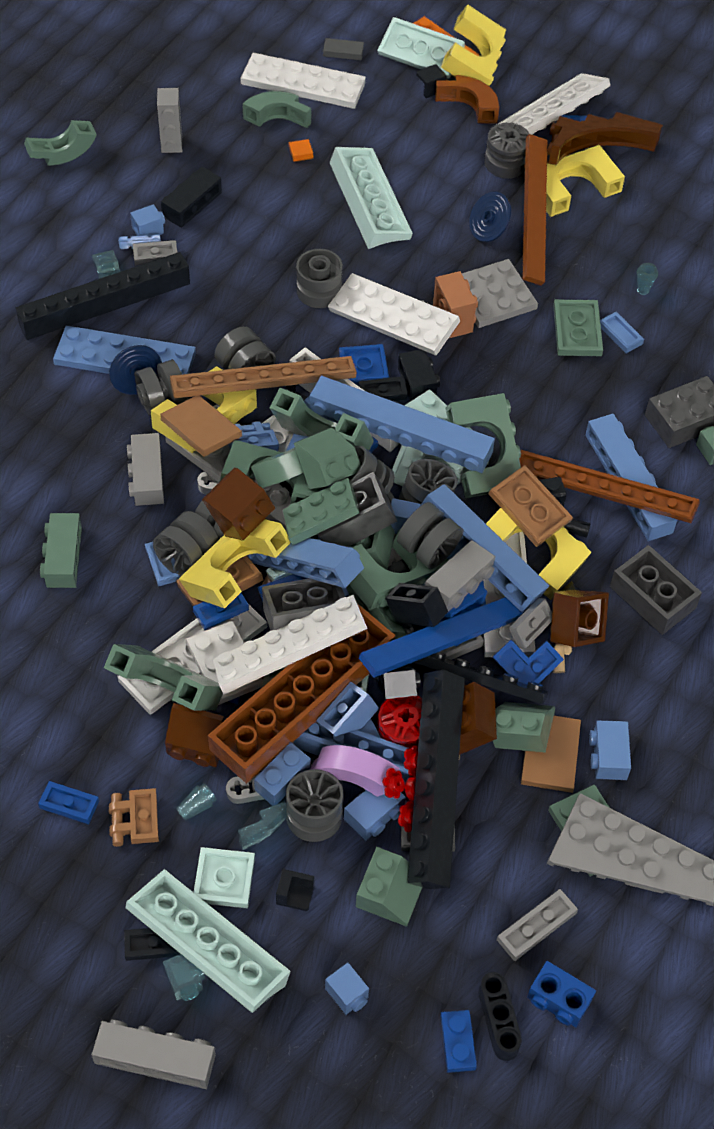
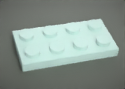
(416, 45)

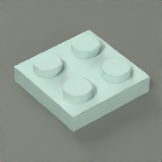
(224, 877)

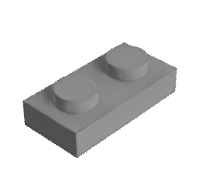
(152, 251)
(531, 623)

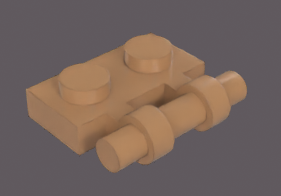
(143, 817)

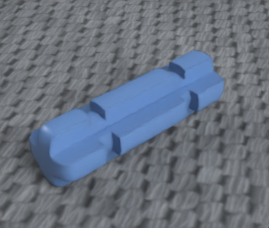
(125, 242)

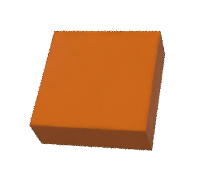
(301, 150)

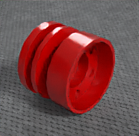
(391, 719)

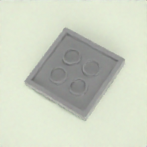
(499, 293)

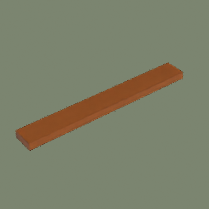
(535, 210)
(612, 487)

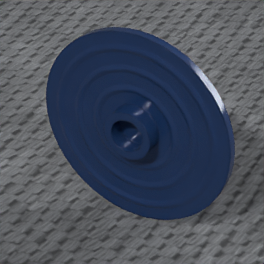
(490, 216)
(129, 361)

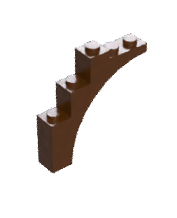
(594, 131)

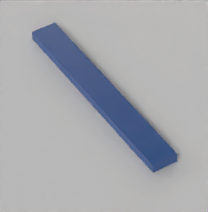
(437, 638)

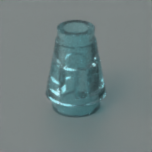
(646, 276)
(196, 802)

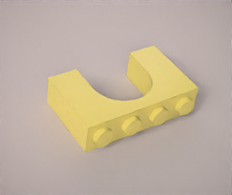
(486, 36)
(589, 164)
(231, 405)
(566, 552)
(207, 577)

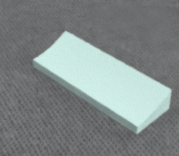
(369, 196)
(208, 940)

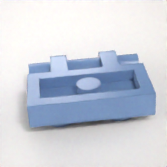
(259, 435)

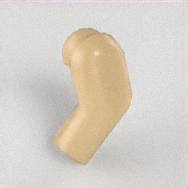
(562, 649)

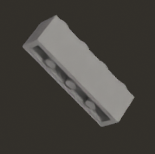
(154, 1054)

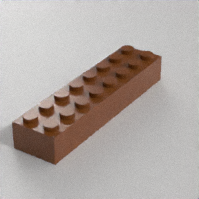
(292, 702)

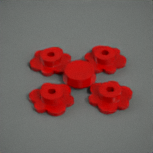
(395, 784)

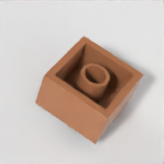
(454, 296)

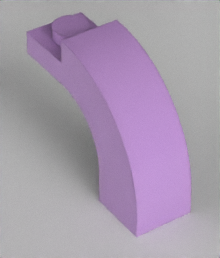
(354, 766)

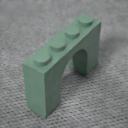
(492, 414)
(298, 418)
(244, 455)
(376, 583)
(188, 686)

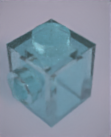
(183, 977)

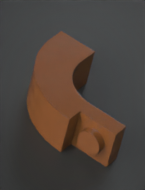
(471, 92)

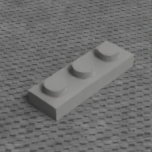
(537, 924)

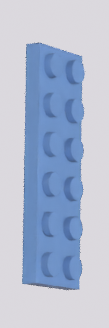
(97, 349)

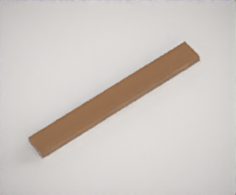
(261, 377)

